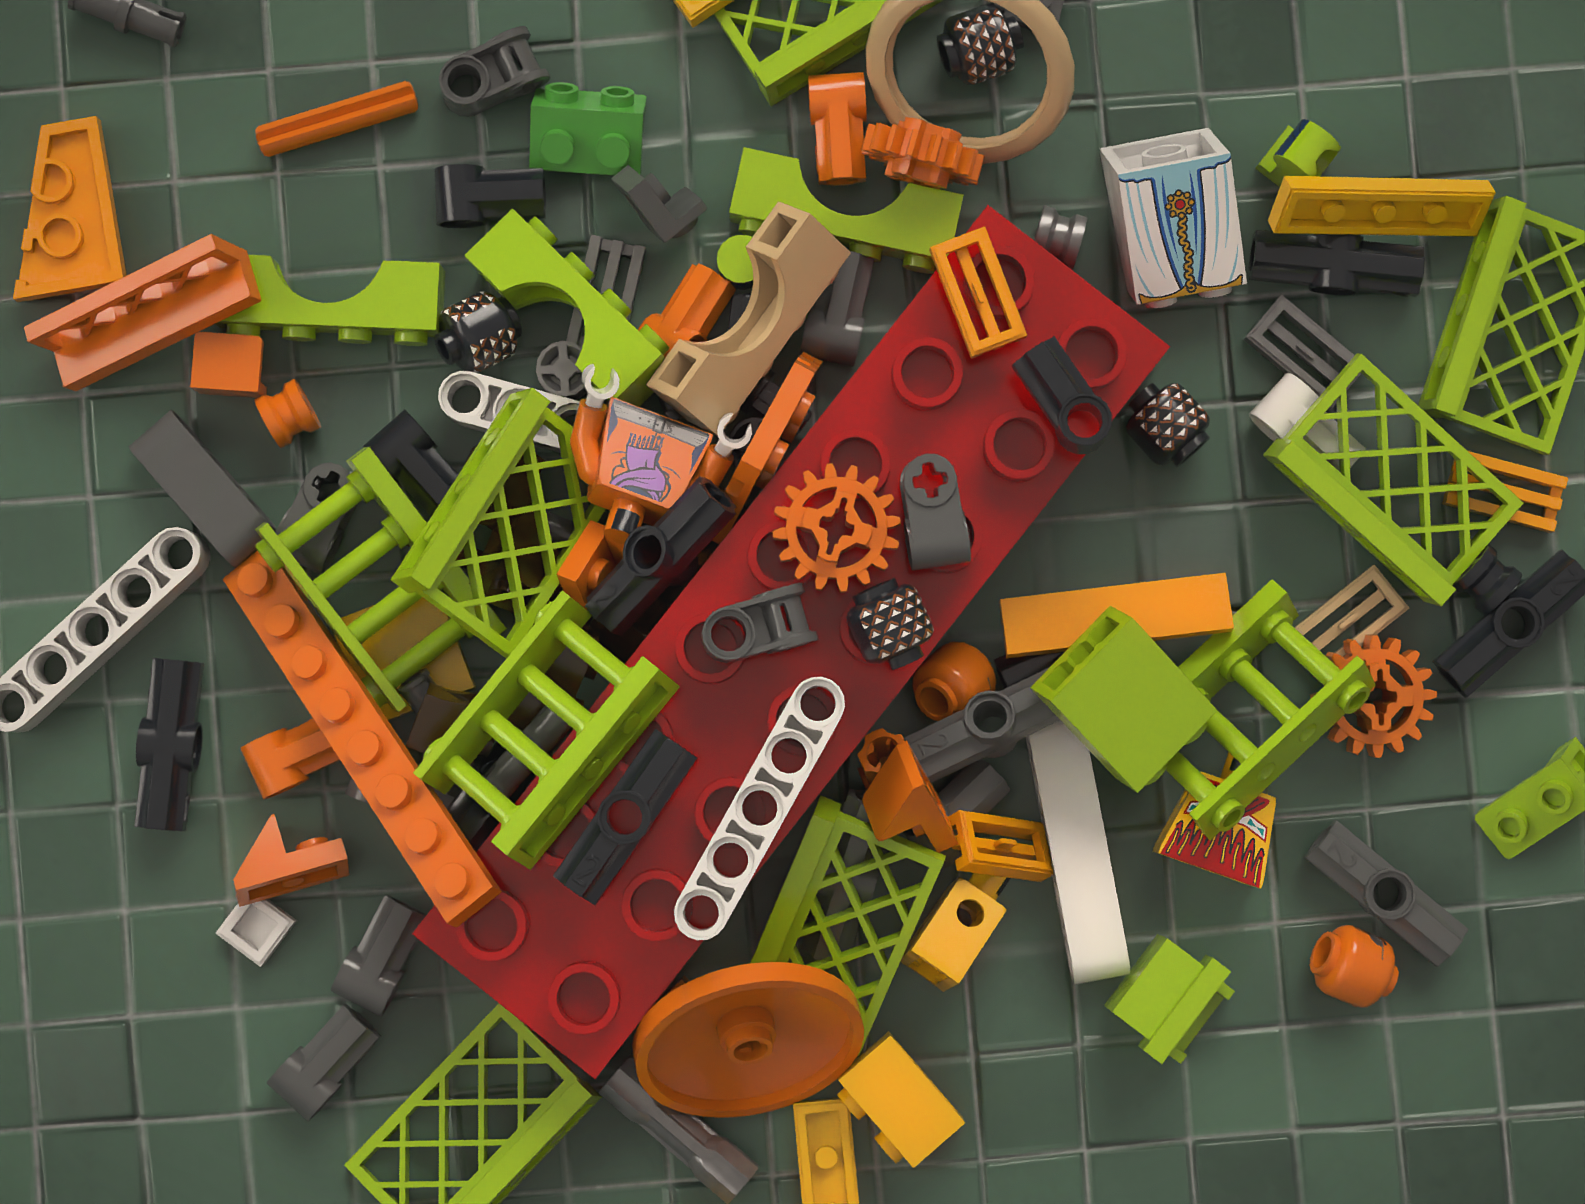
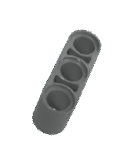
(201, 487)

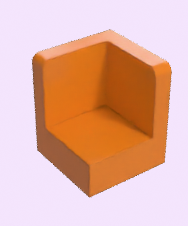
(227, 365)

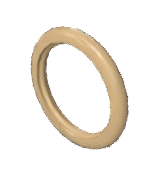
(994, 148)

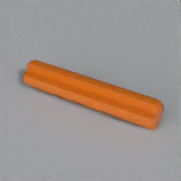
(336, 118)

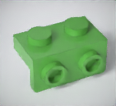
(586, 129)

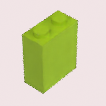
(1124, 699)

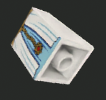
(1175, 217)

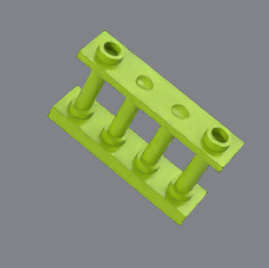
(401, 527)
(1227, 659)
(588, 760)

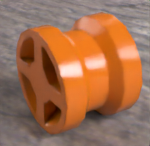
(287, 413)

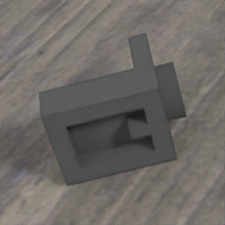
(660, 213)

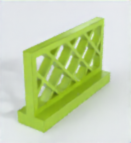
(812, 53)
(1471, 319)
(468, 501)
(1374, 525)
(809, 876)
(517, 1154)

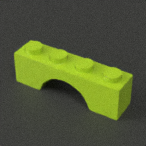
(901, 230)
(527, 270)
(398, 302)

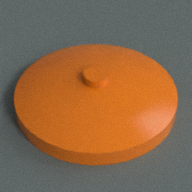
(748, 1039)

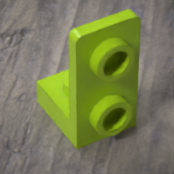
(1537, 803)

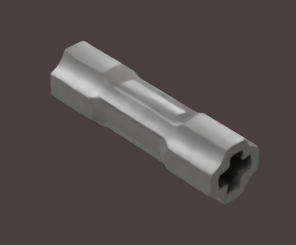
(709, 1155)

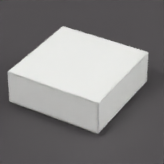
(256, 929)

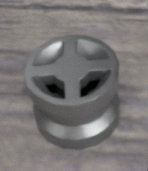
(1060, 234)
(555, 362)

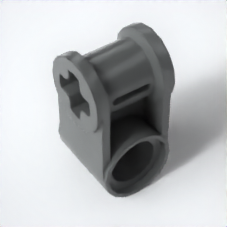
(495, 70)
(933, 526)
(321, 549)
(763, 624)

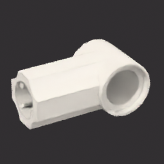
(1286, 405)

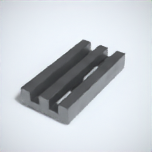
(616, 250)
(1310, 328)

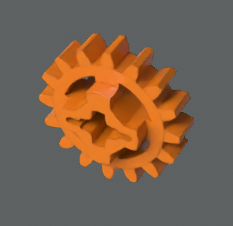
(922, 153)
(863, 535)
(1376, 717)

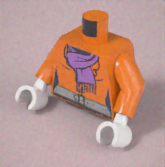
(641, 459)

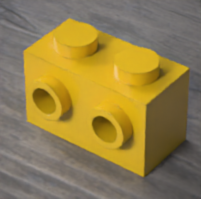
(899, 1101)

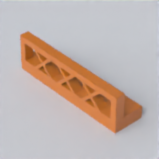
(147, 311)

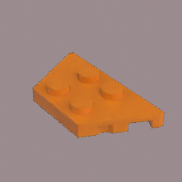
(766, 446)

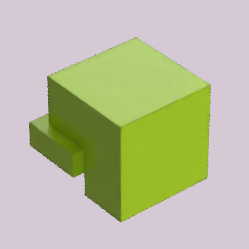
(1169, 997)

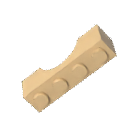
(791, 268)

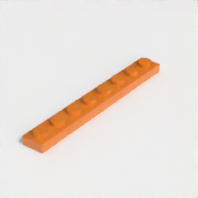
(363, 740)

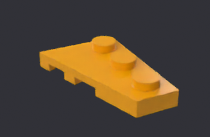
(72, 217)

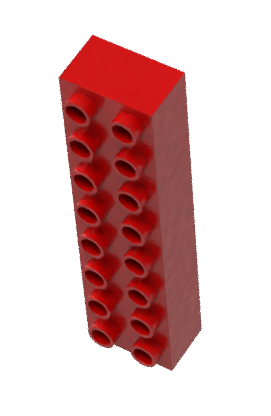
(595, 970)

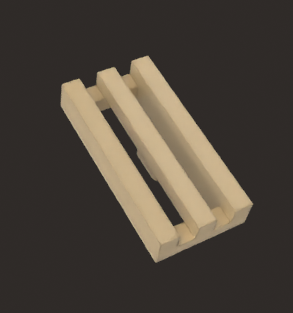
(1384, 591)

